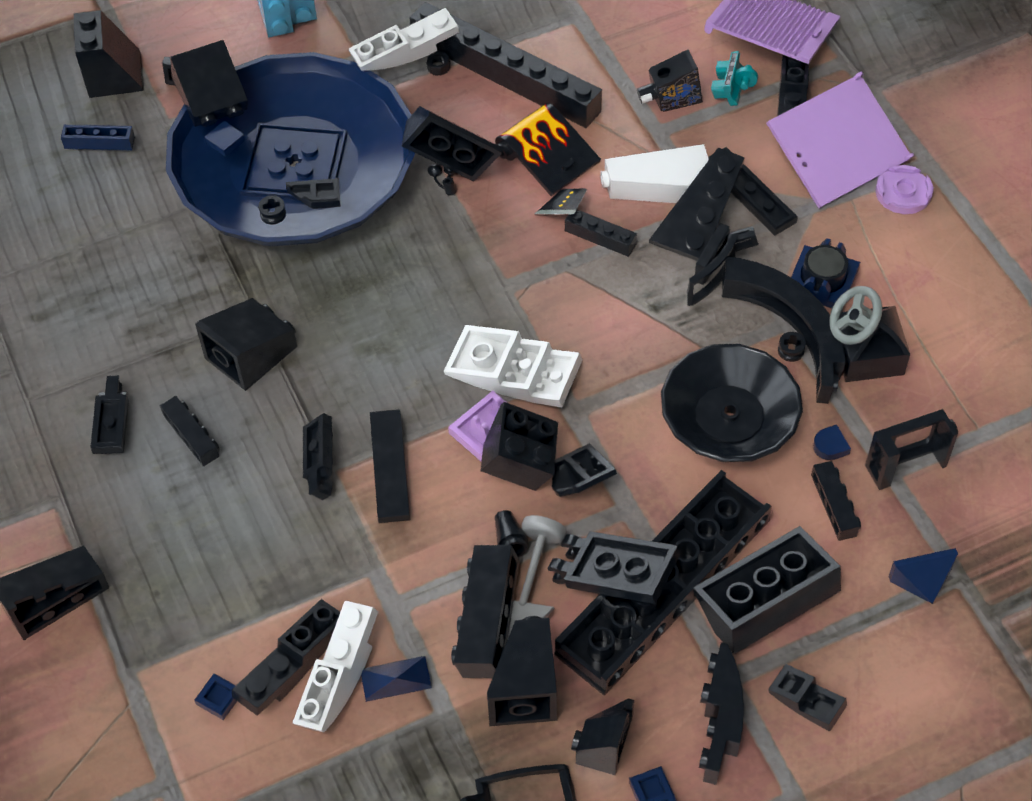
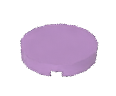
(904, 189)

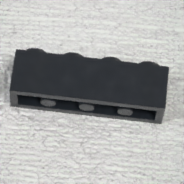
(486, 610)

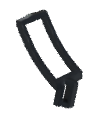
(728, 251)
(483, 792)

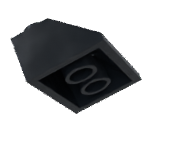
(449, 144)

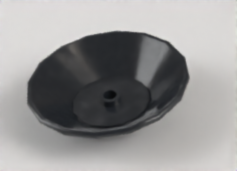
(733, 381)

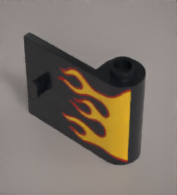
(545, 146)

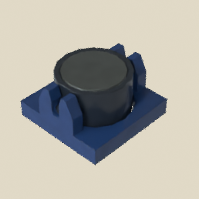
(826, 271)

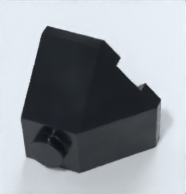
(604, 737)

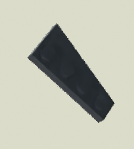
(700, 208)

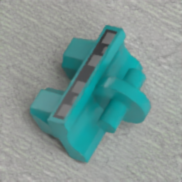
(736, 78)

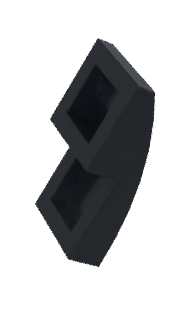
(806, 698)

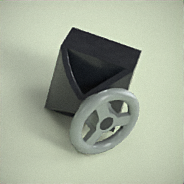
(870, 337)

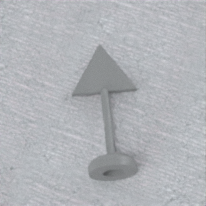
(542, 531)

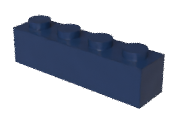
(97, 137)

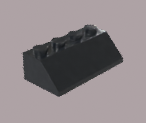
(768, 589)

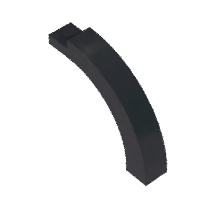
(798, 307)

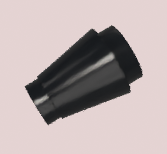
(509, 532)

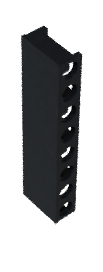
(618, 631)

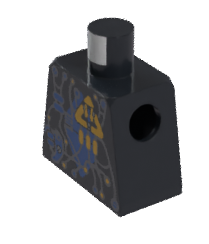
(673, 83)

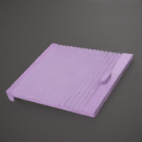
(775, 25)
(839, 139)

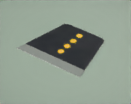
(564, 202)

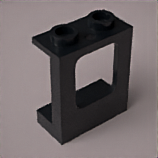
(885, 456)

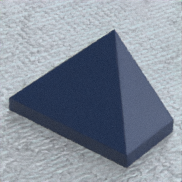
(924, 573)
(395, 678)

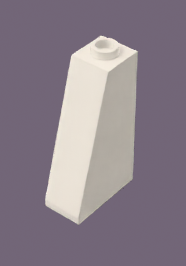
(653, 175)

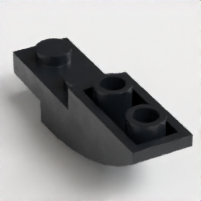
(793, 84)
(290, 660)
(725, 711)

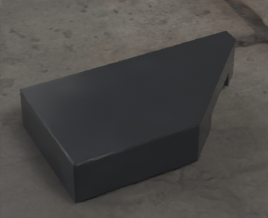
(316, 193)

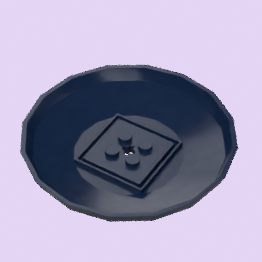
(300, 111)

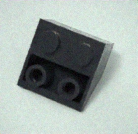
(520, 447)

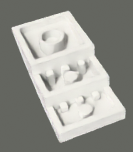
(513, 365)

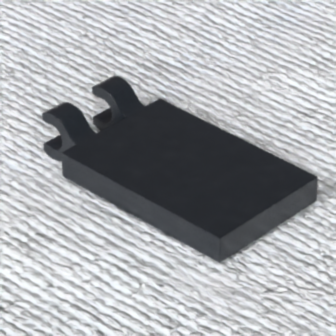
(615, 566)

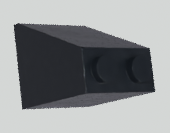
(106, 56)
(208, 84)
(245, 341)
(524, 679)

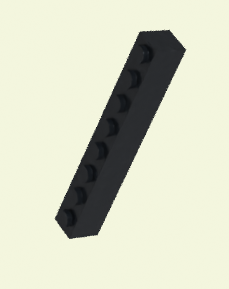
(518, 70)

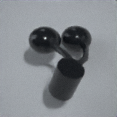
(448, 184)

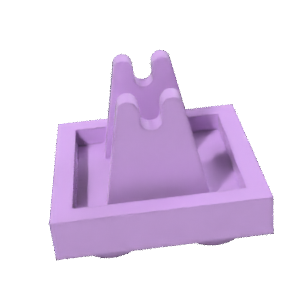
(475, 424)

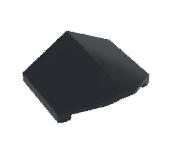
(580, 471)

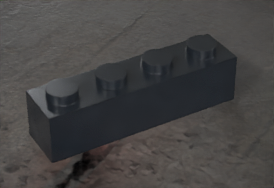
(601, 232)
(189, 430)
(835, 500)

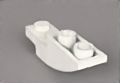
(398, 47)
(338, 673)

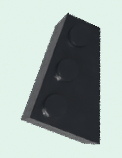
(50, 590)

